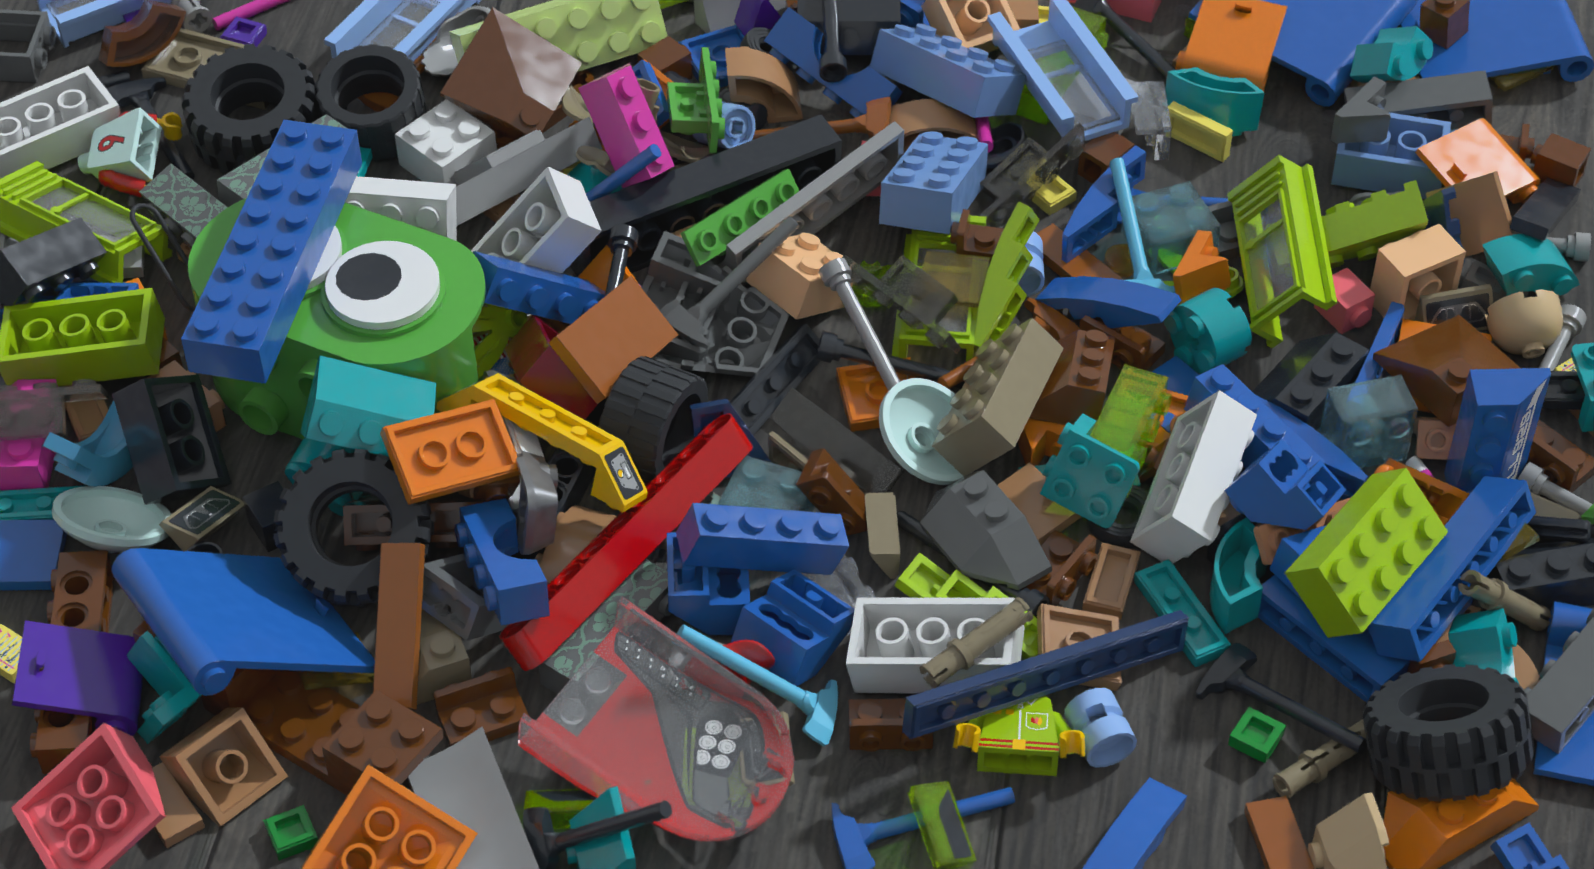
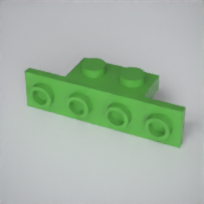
(697, 105)
(714, 232)

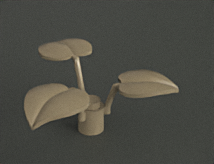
(680, 148)

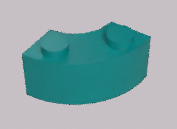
(1394, 55)
(1223, 99)
(1528, 265)
(1235, 578)
(1484, 641)

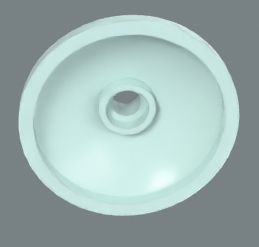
(909, 428)
(109, 518)

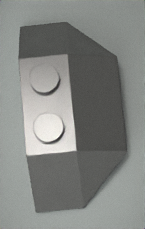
(984, 533)

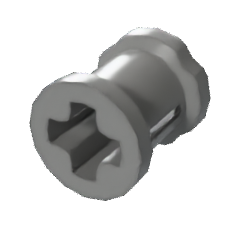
(198, 14)

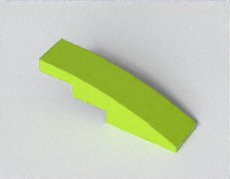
(1001, 291)
(928, 580)

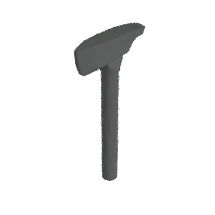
(689, 322)

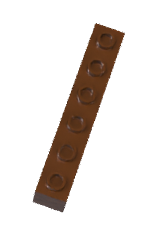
(82, 601)

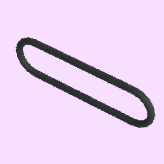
(157, 260)

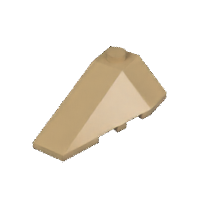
(1351, 838)

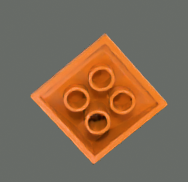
(389, 829)

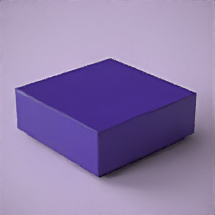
(245, 31)

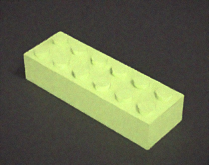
(585, 29)

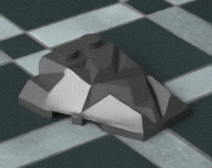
(739, 330)

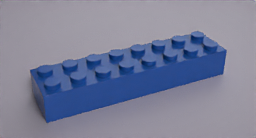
(272, 252)

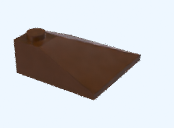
(510, 77)
(1439, 362)

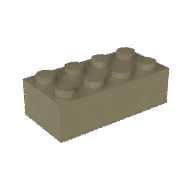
(997, 396)

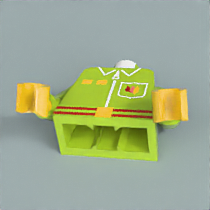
(1020, 739)

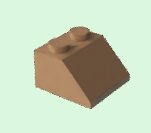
(224, 765)

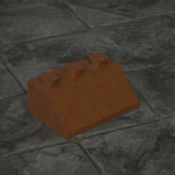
(1077, 379)

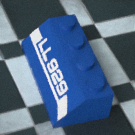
(1495, 425)

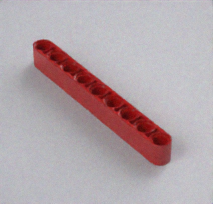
(628, 540)

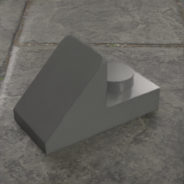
(1363, 116)

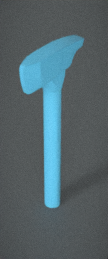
(1141, 271)
(818, 707)

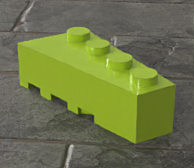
(1375, 222)

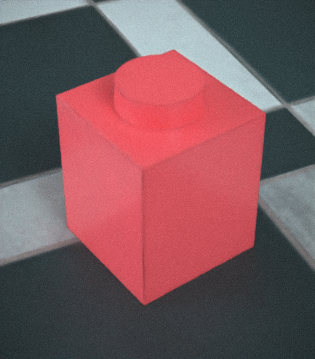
(1353, 302)

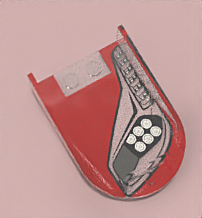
(667, 729)

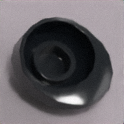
(1005, 140)

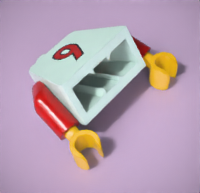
(127, 149)

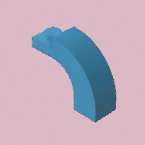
(96, 459)

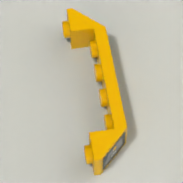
(615, 476)

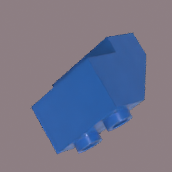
(1284, 490)
(705, 595)
(796, 624)

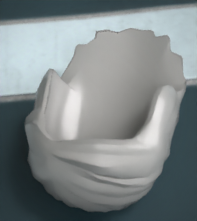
(440, 55)

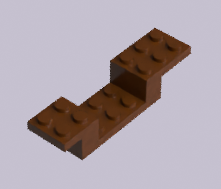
(324, 728)

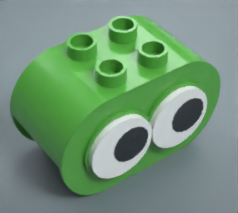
(376, 300)

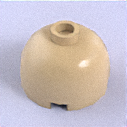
(1525, 324)

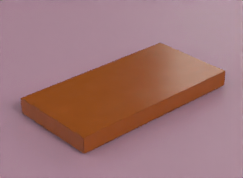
(612, 336)

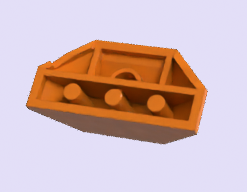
(1435, 832)

